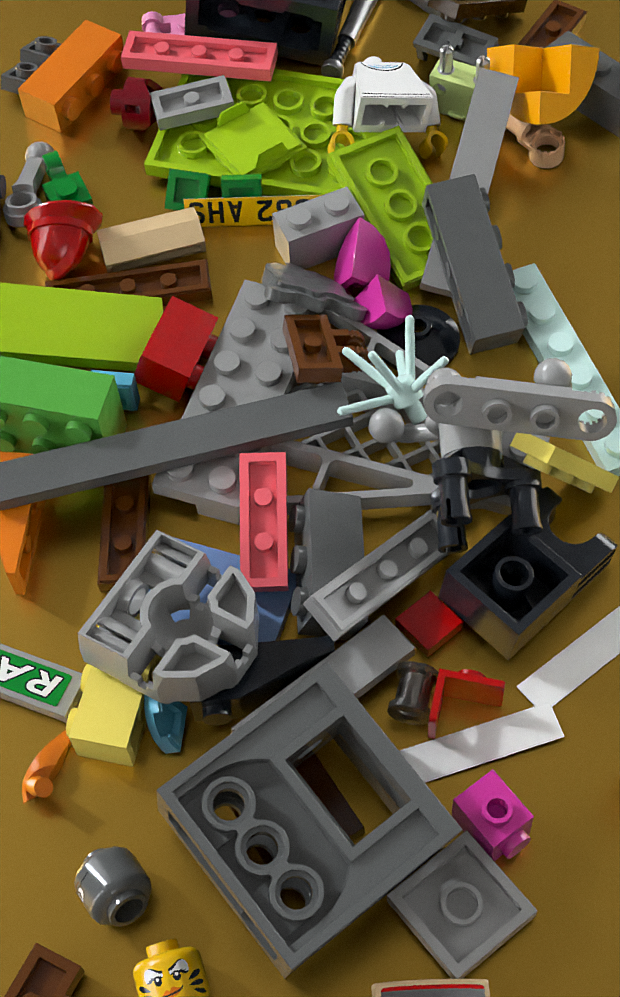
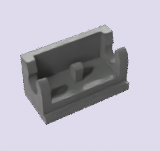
(466, 42)

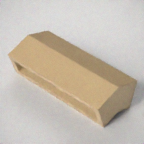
(151, 240)

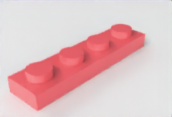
(199, 55)

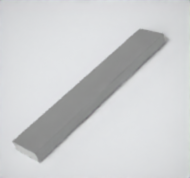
(476, 150)

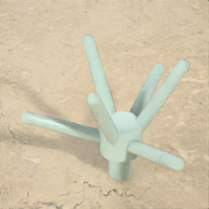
(401, 390)

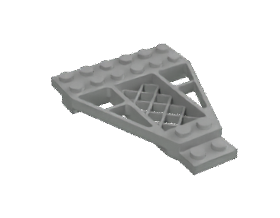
(255, 365)

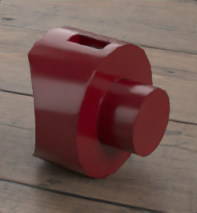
(134, 103)

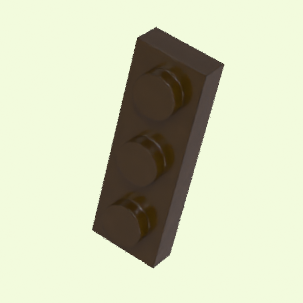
(457, 10)

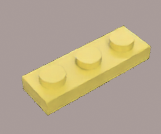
(563, 464)

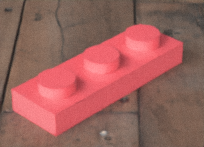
(264, 520)

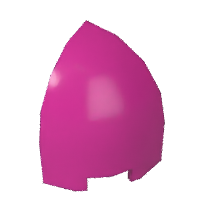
(362, 257)
(385, 304)

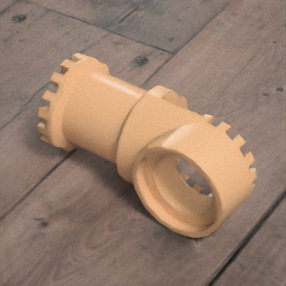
(535, 135)

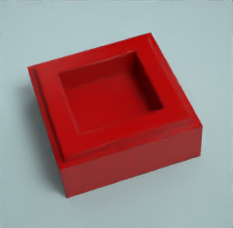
(429, 623)

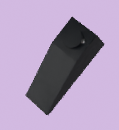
(270, 672)

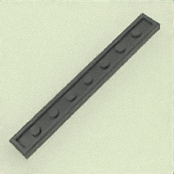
(172, 445)

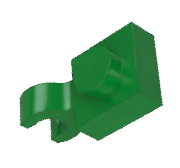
(62, 185)

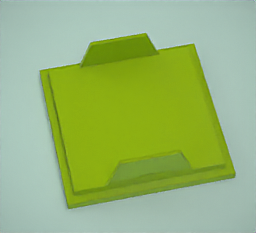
(251, 140)

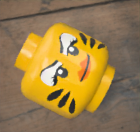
(171, 972)

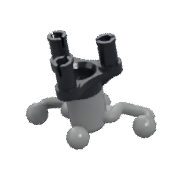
(472, 464)

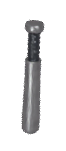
(348, 37)

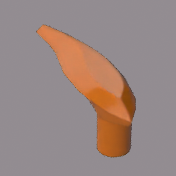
(45, 768)

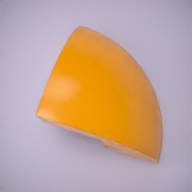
(550, 79)

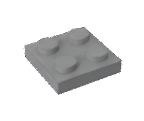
(461, 906)

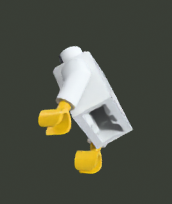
(383, 97)

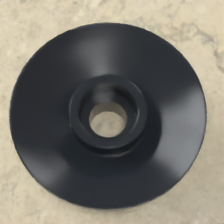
(438, 335)

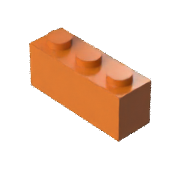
(72, 76)

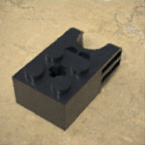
(518, 583)

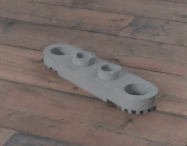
(519, 407)

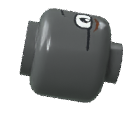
(113, 886)

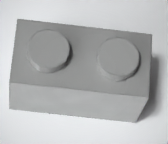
(315, 228)

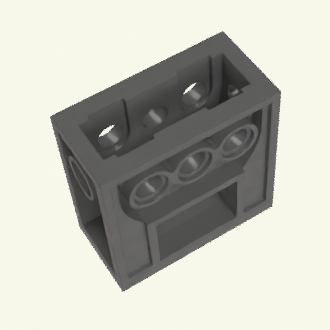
(282, 814)

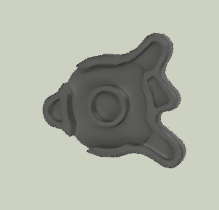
(309, 290)

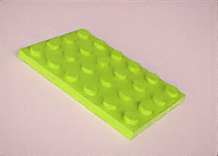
(302, 104)

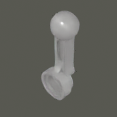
(26, 186)

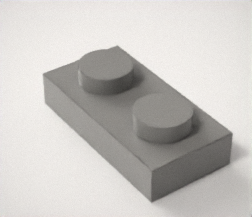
(191, 102)

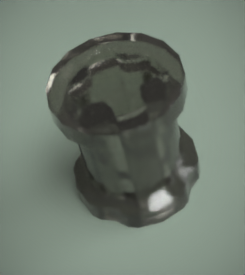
(413, 693)

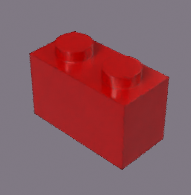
(175, 349)

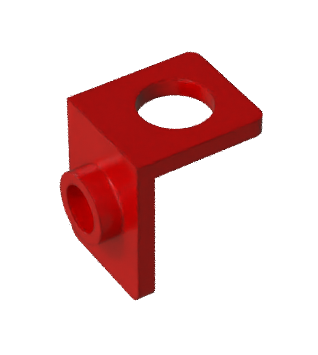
(463, 685)

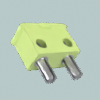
(455, 83)

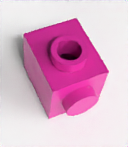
(493, 816)

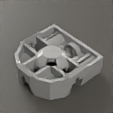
(191, 661)

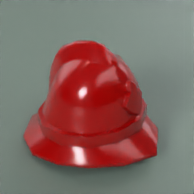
(61, 234)

